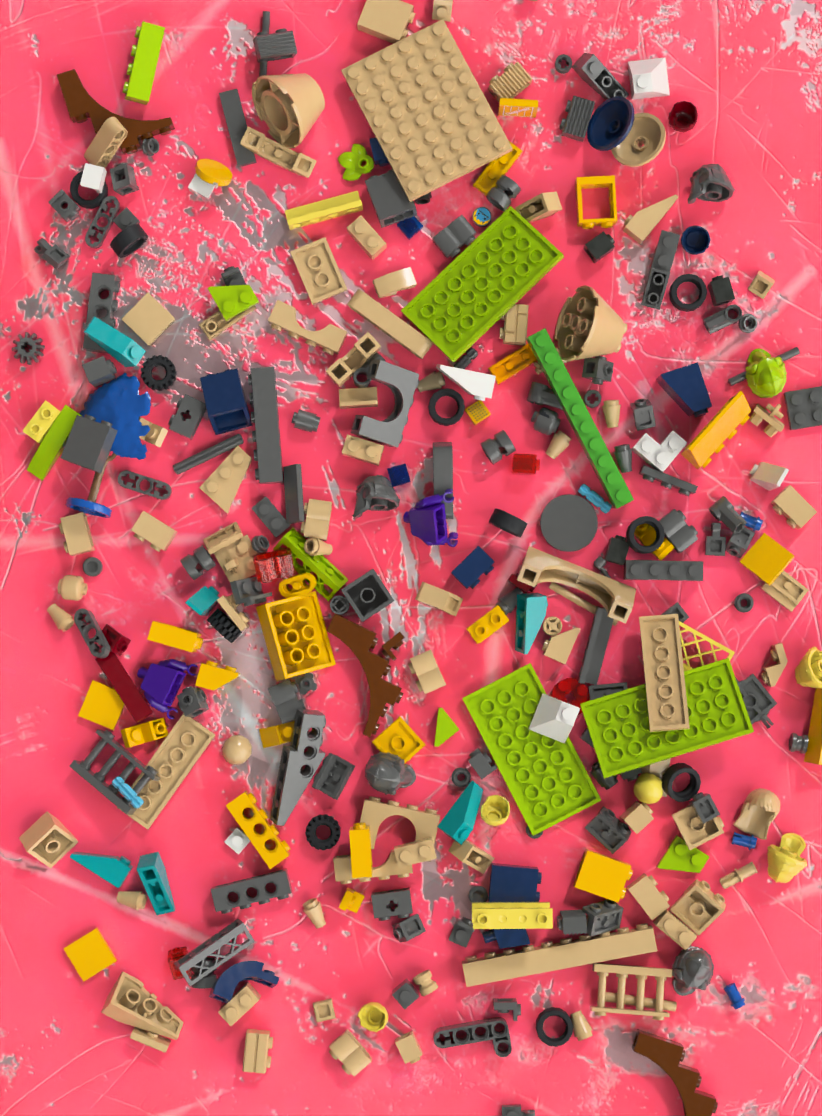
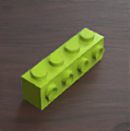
(144, 63)

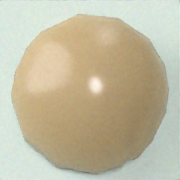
(236, 750)

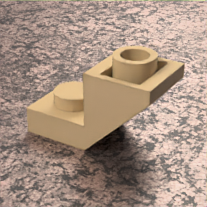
(155, 435)
(439, 598)
(772, 673)

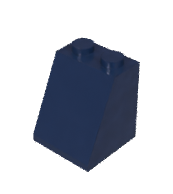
(687, 389)
(225, 401)

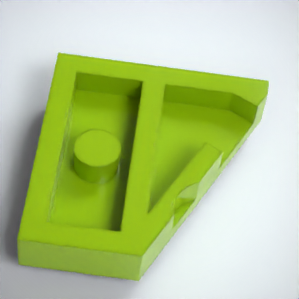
(680, 858)

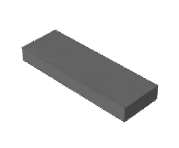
(293, 494)

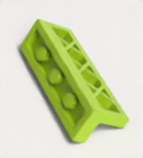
(325, 570)

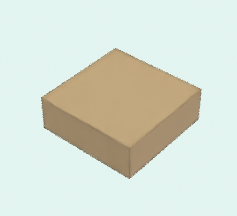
(324, 1010)

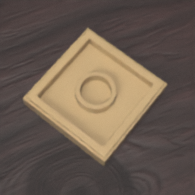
(148, 319)

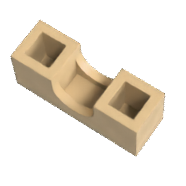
(345, 367)

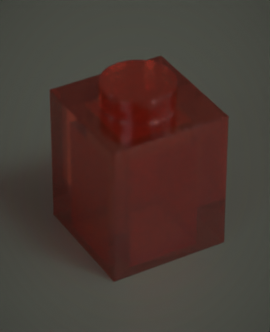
(525, 464)

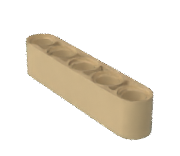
(390, 324)

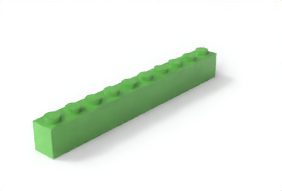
(579, 418)

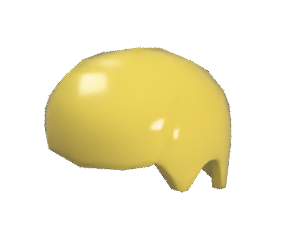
(648, 788)
(495, 810)
(373, 1016)

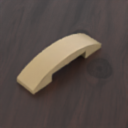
(277, 154)

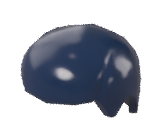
(695, 240)

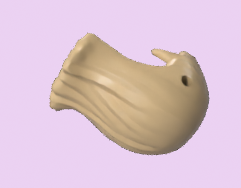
(758, 812)

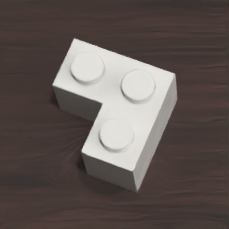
(656, 454)

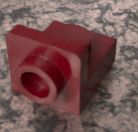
(522, 586)
(117, 642)

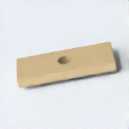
(217, 324)

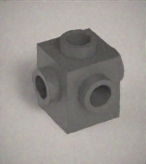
(597, 370)
(192, 701)

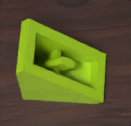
(445, 727)

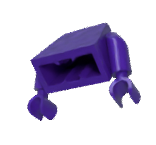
(429, 520)
(163, 682)

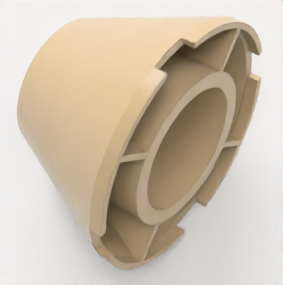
(288, 105)

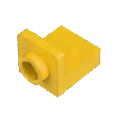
(351, 900)

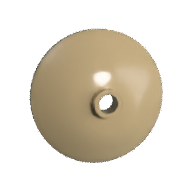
(645, 130)

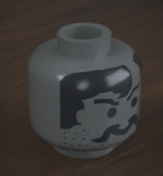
(546, 421)

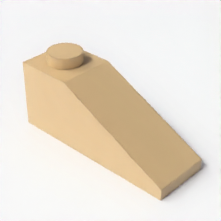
(645, 220)

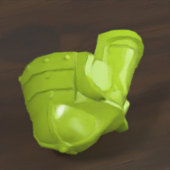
(765, 374)

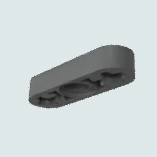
(91, 232)
(160, 484)
(84, 630)

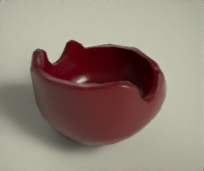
(683, 116)

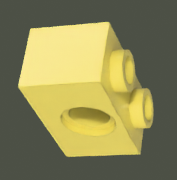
(41, 422)

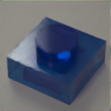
(410, 227)
(398, 475)

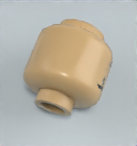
(72, 587)

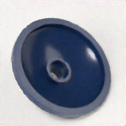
(610, 123)

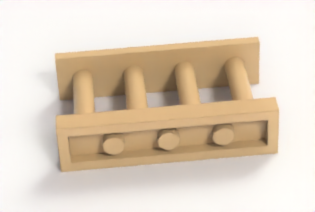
(622, 973)

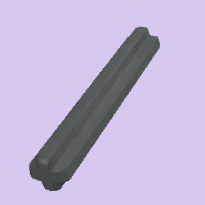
(208, 454)

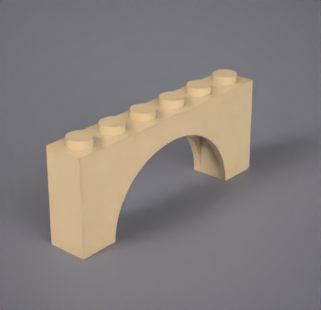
(613, 595)

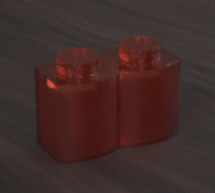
(274, 565)

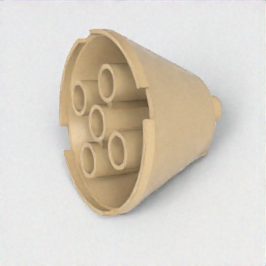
(588, 327)

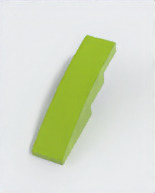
(53, 443)

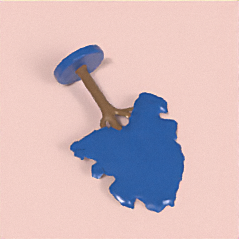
(121, 406)

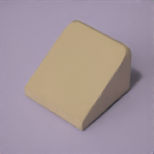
(761, 284)

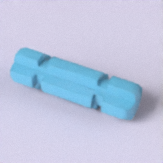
(594, 498)
(127, 792)

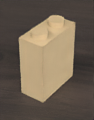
(386, 19)

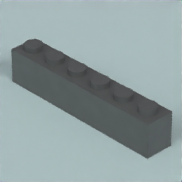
(266, 425)

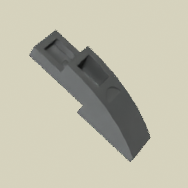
(660, 269)

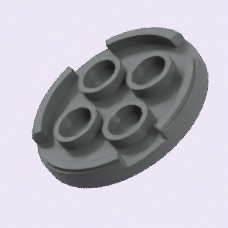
(568, 523)

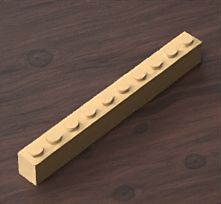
(559, 956)

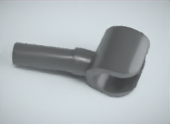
(599, 563)

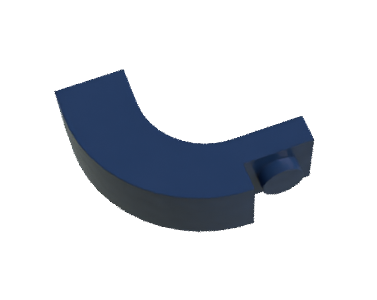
(246, 970)

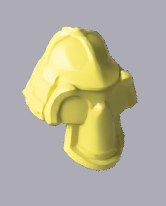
(809, 670)
(785, 861)

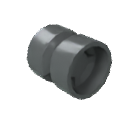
(502, 199)
(498, 447)
(198, 562)
(208, 980)

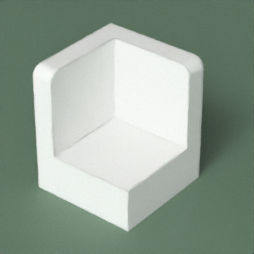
(93, 177)
(201, 187)

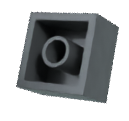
(367, 595)

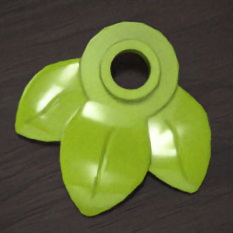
(352, 162)

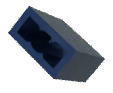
(514, 883)

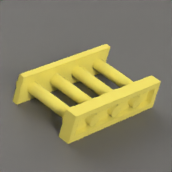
(512, 915)

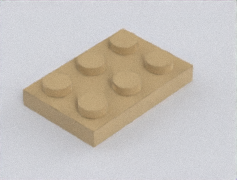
(318, 271)

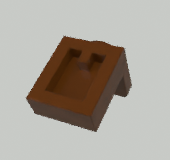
(395, 642)

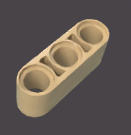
(106, 143)

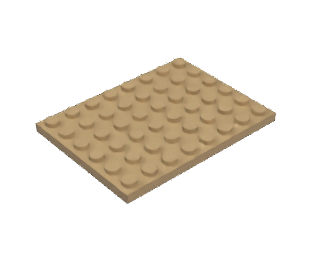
(426, 110)

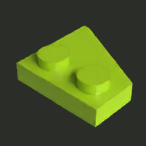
(233, 299)

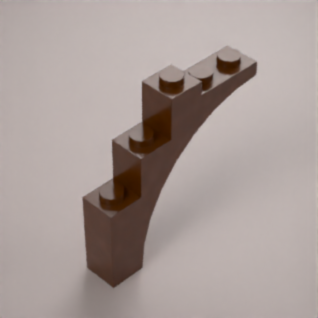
(83, 106)
(381, 691)
(668, 1055)

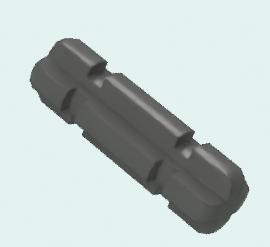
(466, 359)

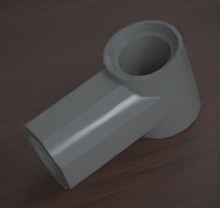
(721, 319)
(364, 370)
(542, 395)
(725, 512)

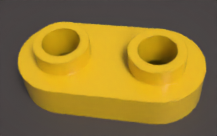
(298, 584)

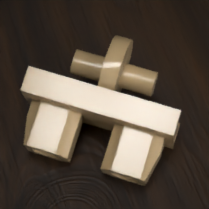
(774, 424)

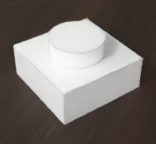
(237, 840)

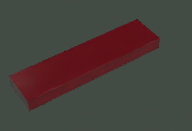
(124, 687)

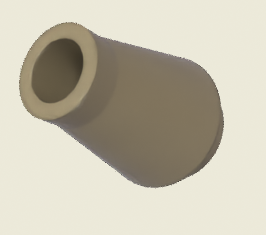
(432, 382)

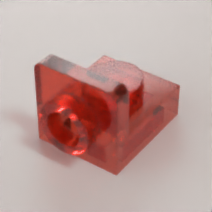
(173, 956)

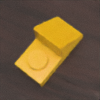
(277, 734)

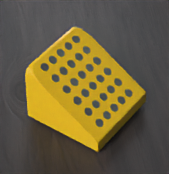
(477, 412)

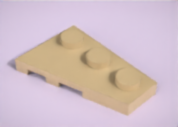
(226, 479)

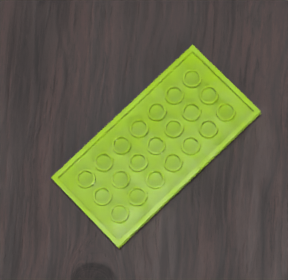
(482, 284)
(622, 730)
(539, 771)

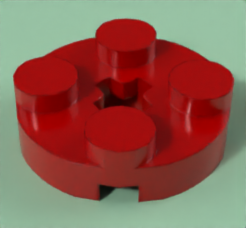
(571, 685)

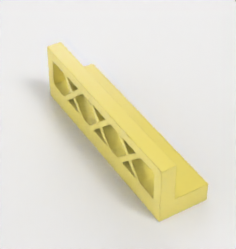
(323, 210)

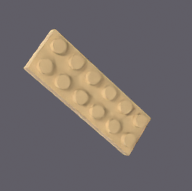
(664, 673)
(173, 762)

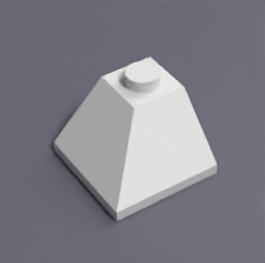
(648, 78)
(554, 718)

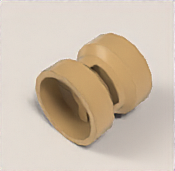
(426, 984)

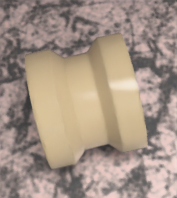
(554, 626)

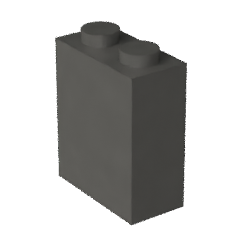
(389, 199)
(89, 443)

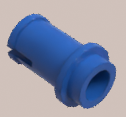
(752, 522)
(744, 840)
(734, 996)

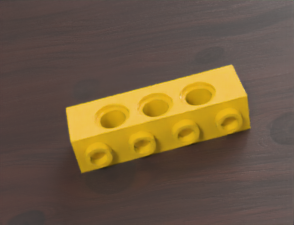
(270, 856)

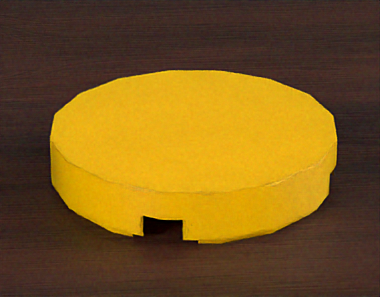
(213, 171)

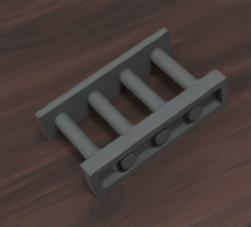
(97, 779)

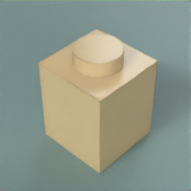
(409, 1047)

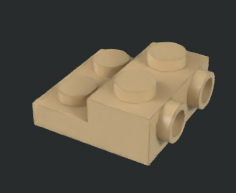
(693, 830)
(698, 906)

